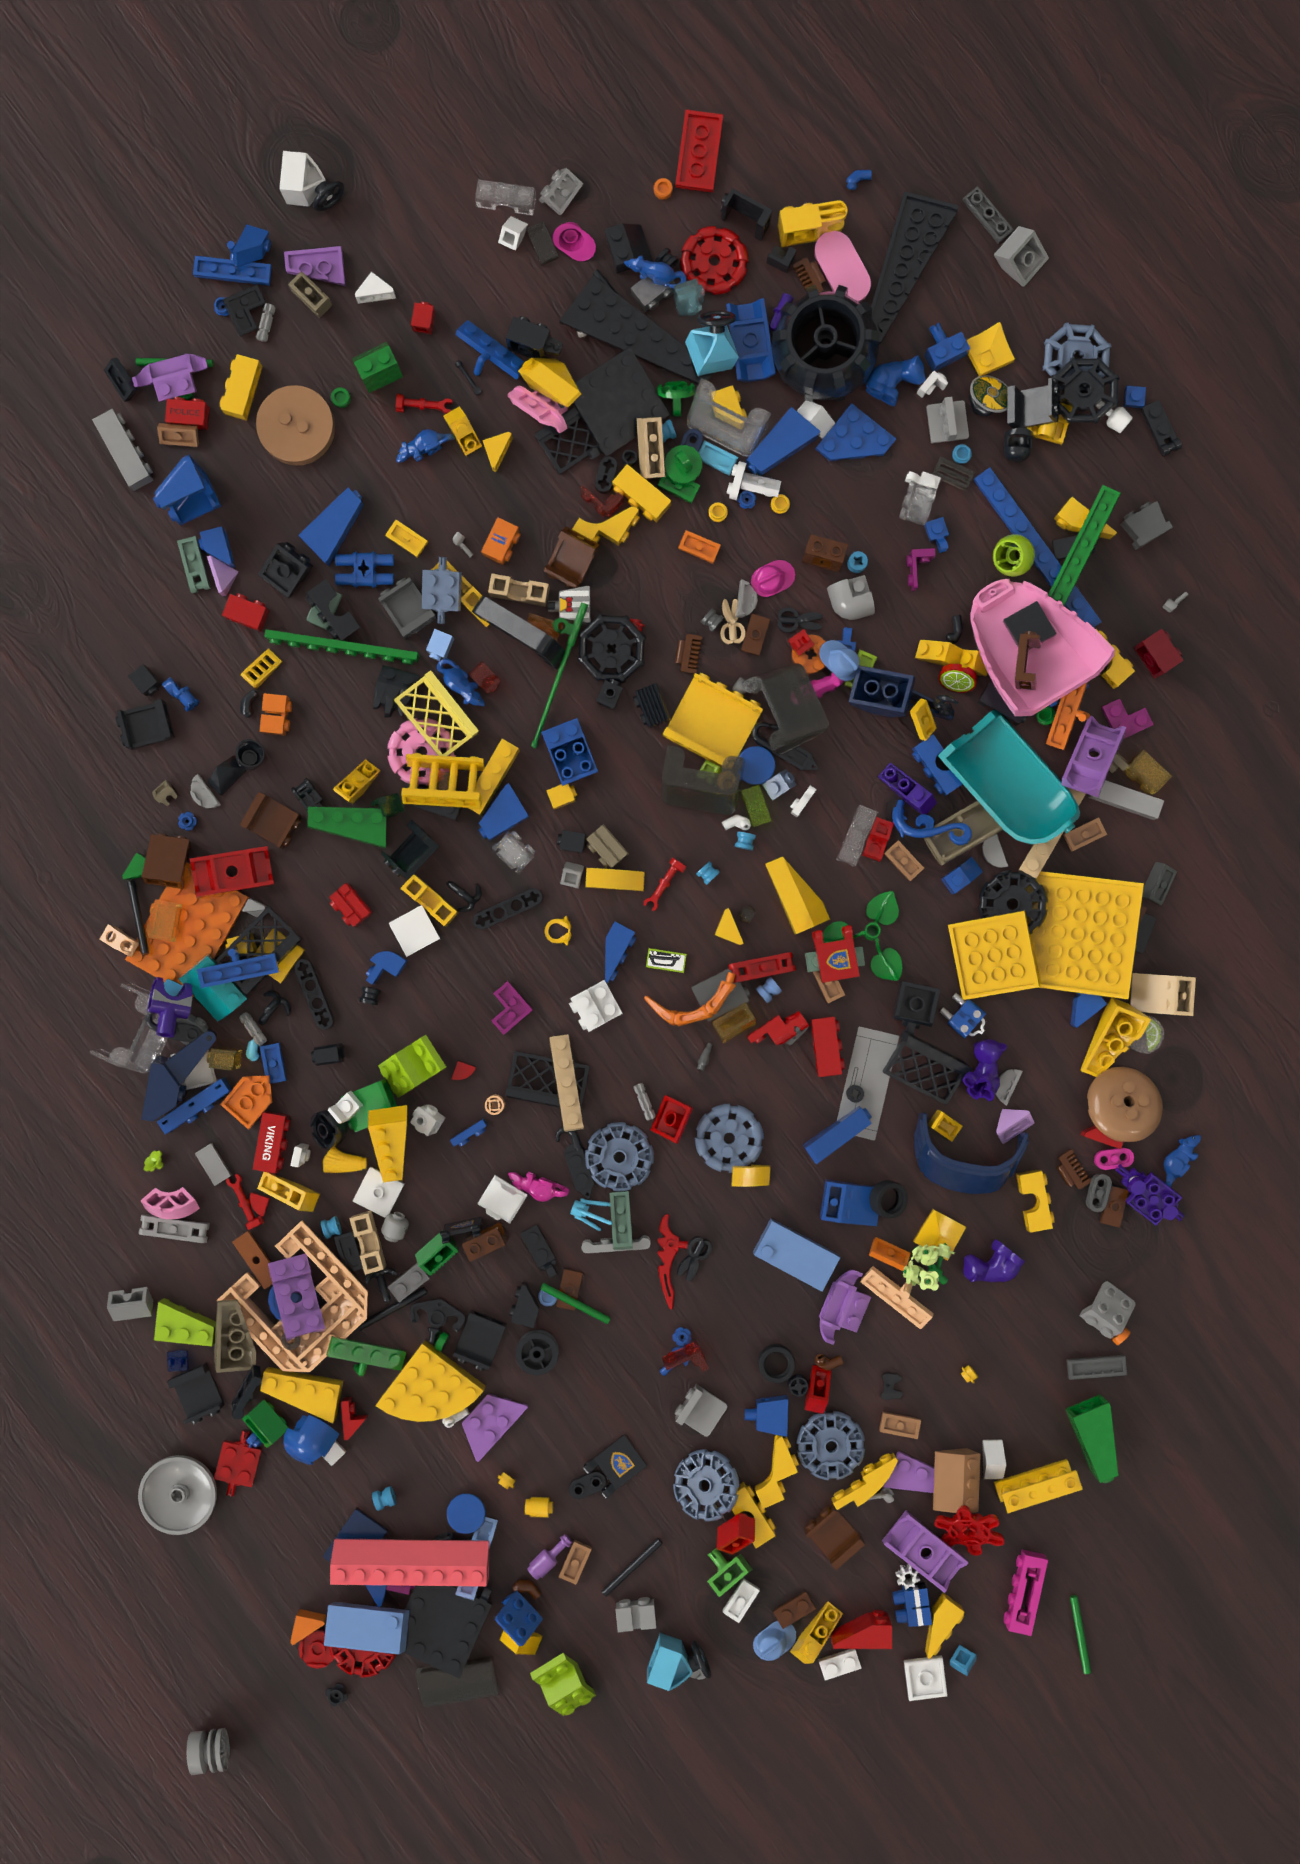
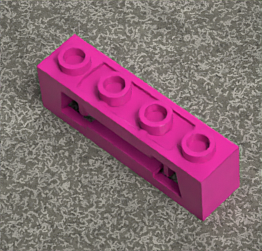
(1024, 1621)

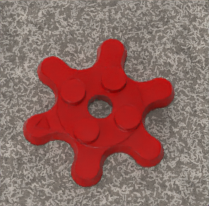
(979, 1526)

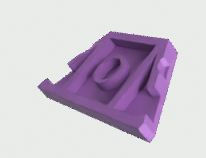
(489, 1422)

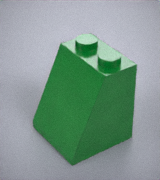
(377, 367)
(372, 1097)

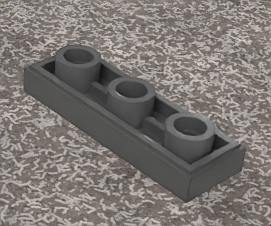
(994, 224)

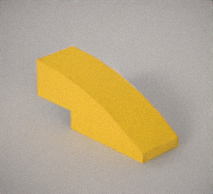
(614, 879)

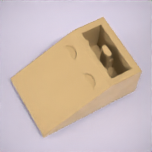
(1163, 994)

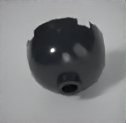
(327, 1130)

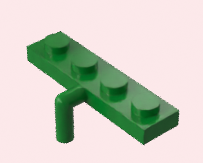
(365, 1354)

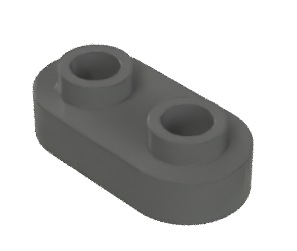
(1100, 1192)

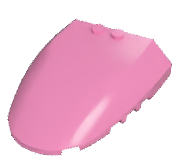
(1059, 664)

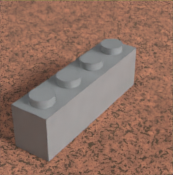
(121, 446)

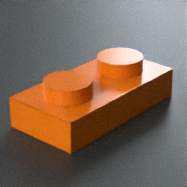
(699, 546)
(889, 1254)

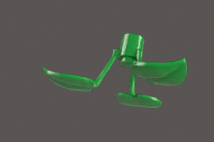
(885, 911)

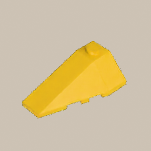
(550, 379)

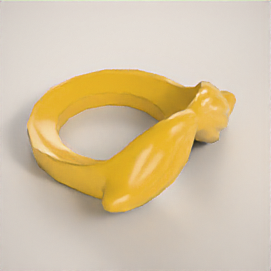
(565, 923)

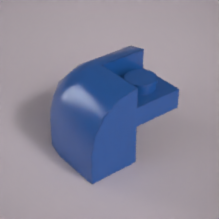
(309, 1439)

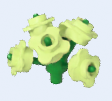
(928, 1257)

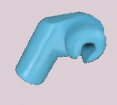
(251, 1052)

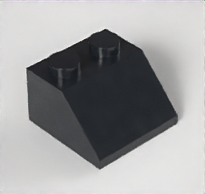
(626, 243)

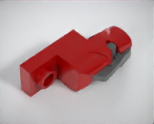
(781, 1031)

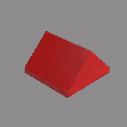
(671, 1119)

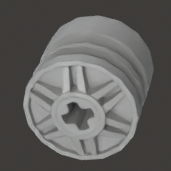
(208, 1751)

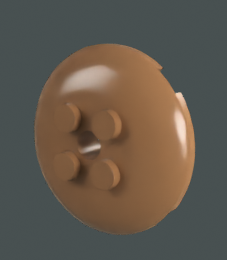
(1112, 1115)

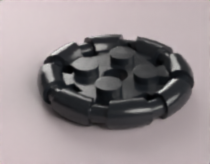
(1009, 891)

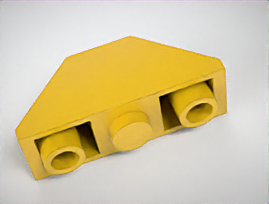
(357, 782)

